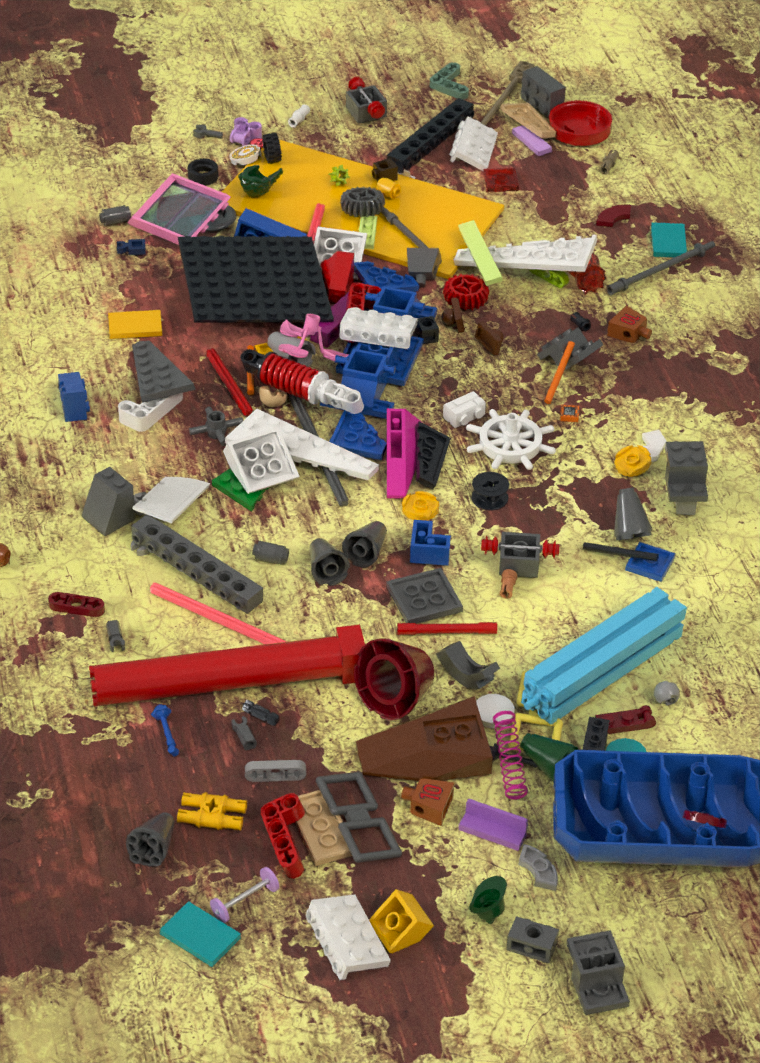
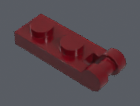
(629, 720)

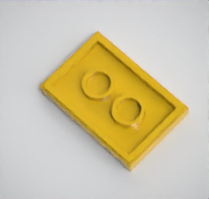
(135, 324)

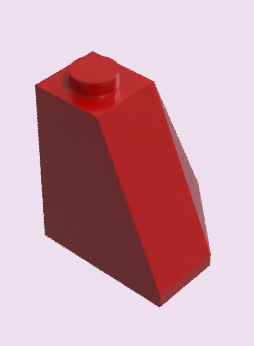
(338, 275)

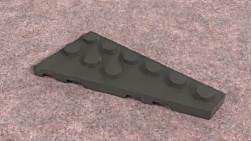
(157, 374)

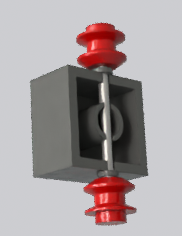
(365, 102)
(520, 552)

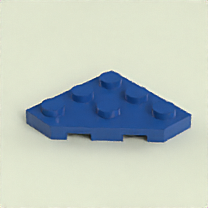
(384, 277)
(358, 436)

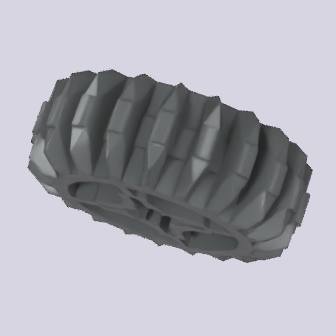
(362, 201)

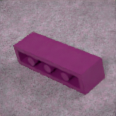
(331, 330)

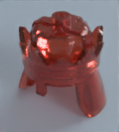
(592, 277)

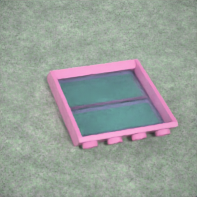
(179, 209)

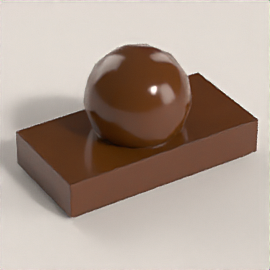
(453, 316)
(489, 338)

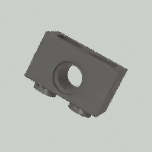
(532, 939)

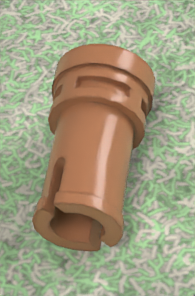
(508, 581)

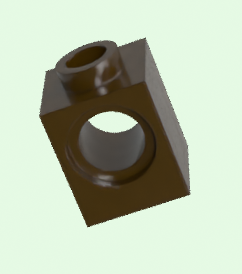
(385, 169)

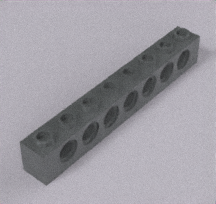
(197, 563)

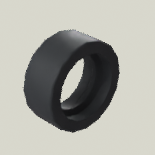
(203, 165)

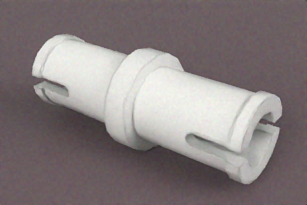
(298, 115)

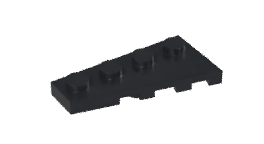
(430, 454)

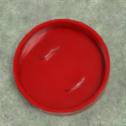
(580, 122)

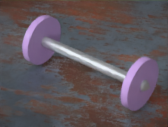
(268, 880)

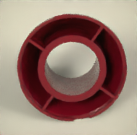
(392, 677)

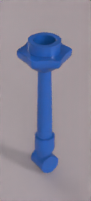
(161, 713)

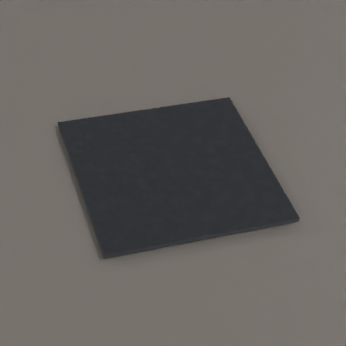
(253, 279)

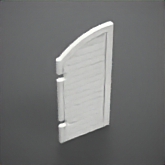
(170, 497)

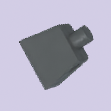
(423, 264)

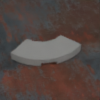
(541, 868)

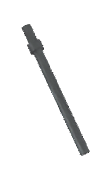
(393, 219)

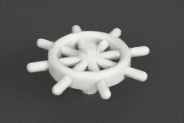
(510, 439)

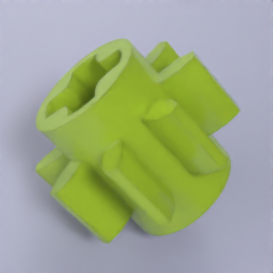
(343, 175)

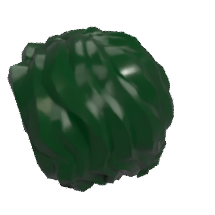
(255, 183)

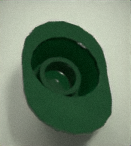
(489, 899)

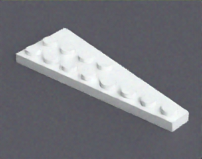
(541, 255)

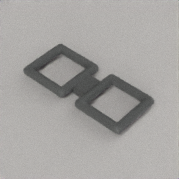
(358, 817)

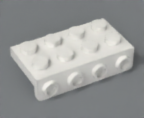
(473, 143)
(377, 328)
(346, 935)

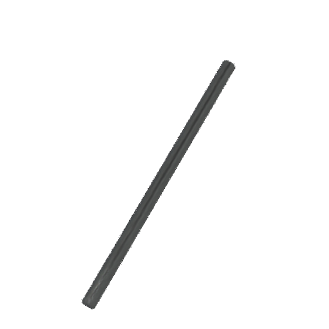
(308, 426)

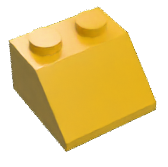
(400, 921)

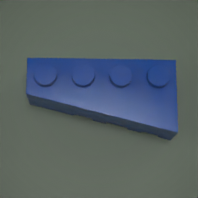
(257, 225)

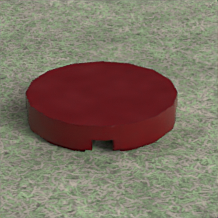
(704, 818)

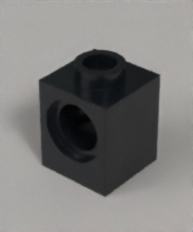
(427, 329)

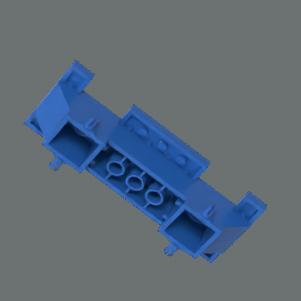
(372, 365)

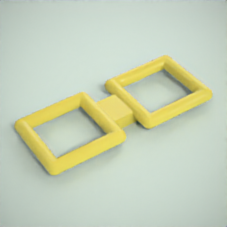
(532, 717)

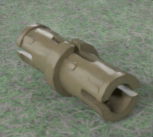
(609, 161)

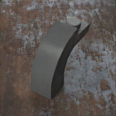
(464, 668)

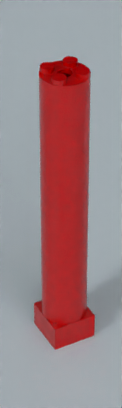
(228, 669)

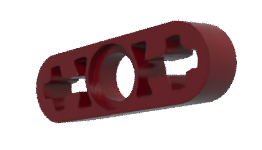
(66, 600)

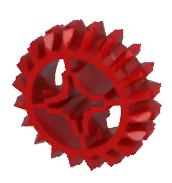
(468, 289)

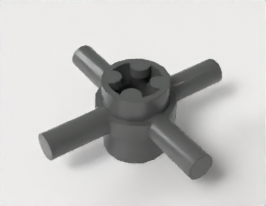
(216, 425)

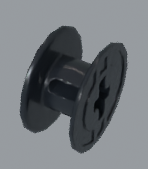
(490, 491)

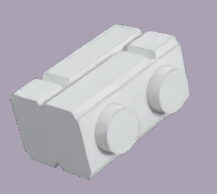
(464, 409)

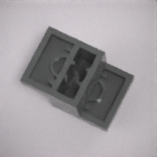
(558, 345)
(686, 471)
(598, 972)

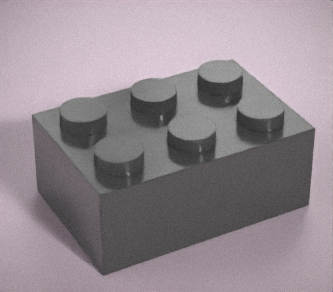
(541, 90)

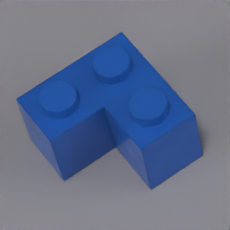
(428, 547)

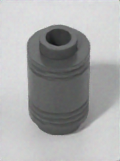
(115, 215)
(270, 552)

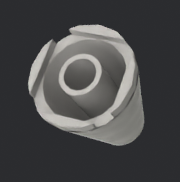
(277, 338)

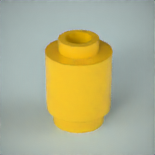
(389, 188)

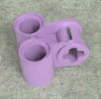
(245, 132)

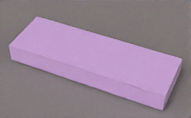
(531, 140)

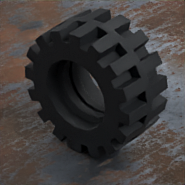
(272, 147)

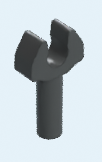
(201, 132)

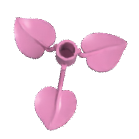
(310, 327)

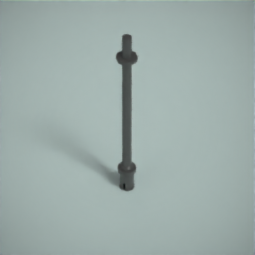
(622, 283)

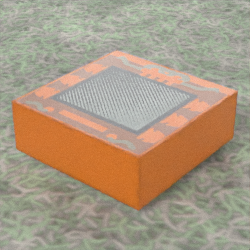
(569, 413)

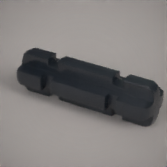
(261, 712)

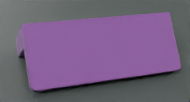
(494, 824)

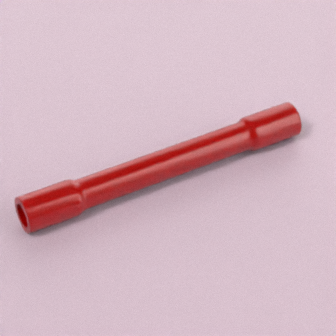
(413, 628)

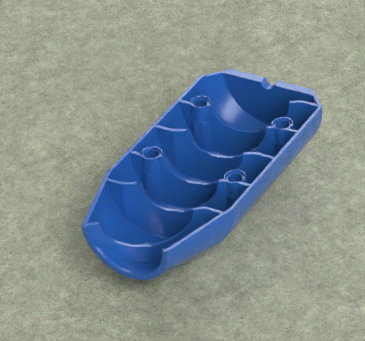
(634, 803)

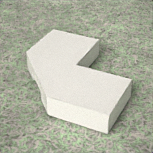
(655, 443)

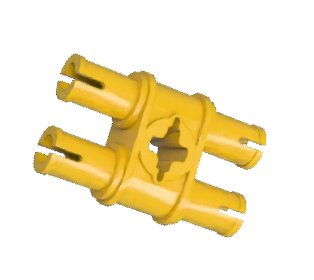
(212, 811)

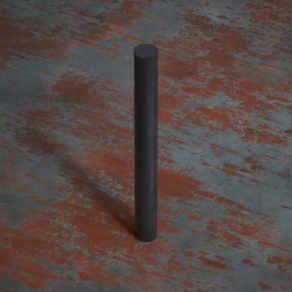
(620, 551)

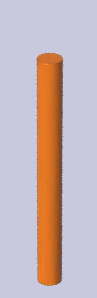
(557, 377)
(250, 378)

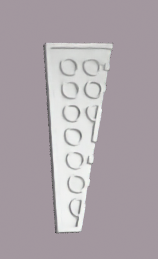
(306, 446)

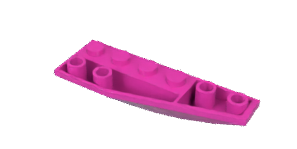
(400, 451)

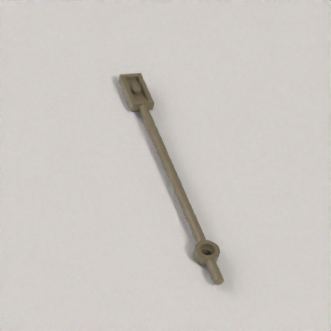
(515, 78)

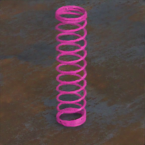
(513, 786)

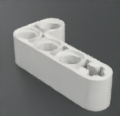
(146, 414)

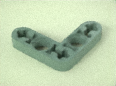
(443, 82)

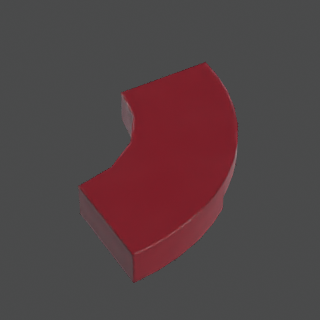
(613, 214)

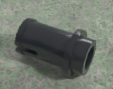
(583, 323)

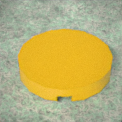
(632, 460)
(420, 506)

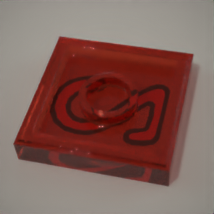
(500, 180)

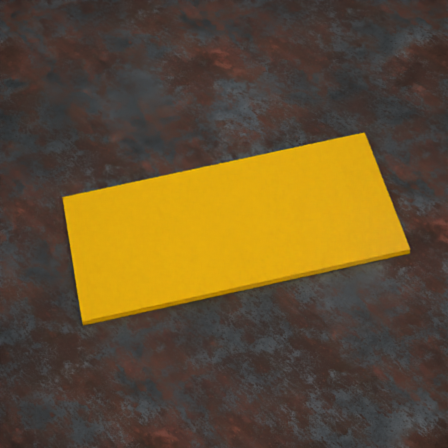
(422, 207)

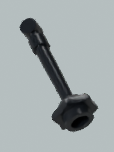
(494, 750)

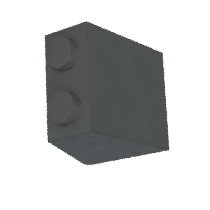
(109, 502)

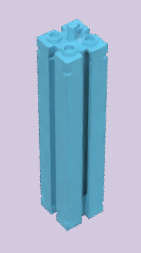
(603, 655)

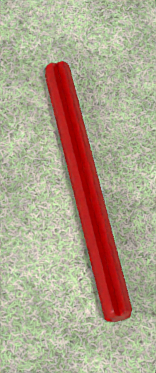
(229, 382)

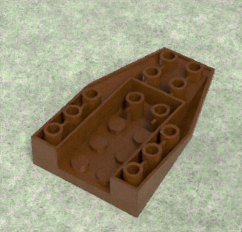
(430, 746)

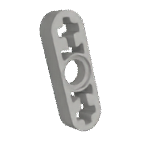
(290, 775)

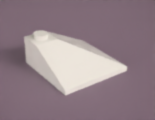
(333, 240)
(261, 460)

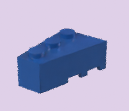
(73, 396)

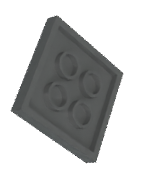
(424, 596)

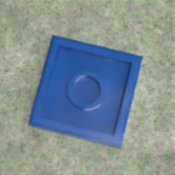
(651, 569)

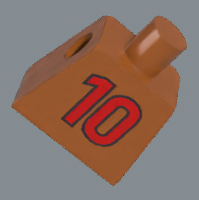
(628, 326)
(430, 799)

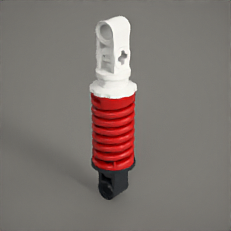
(300, 381)

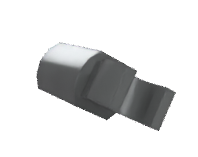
(115, 635)
(244, 734)

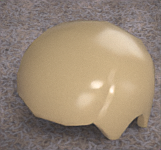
(272, 399)

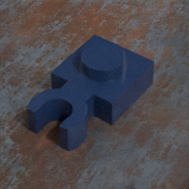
(133, 246)

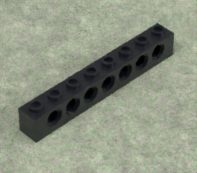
(431, 135)

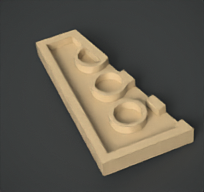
(529, 118)

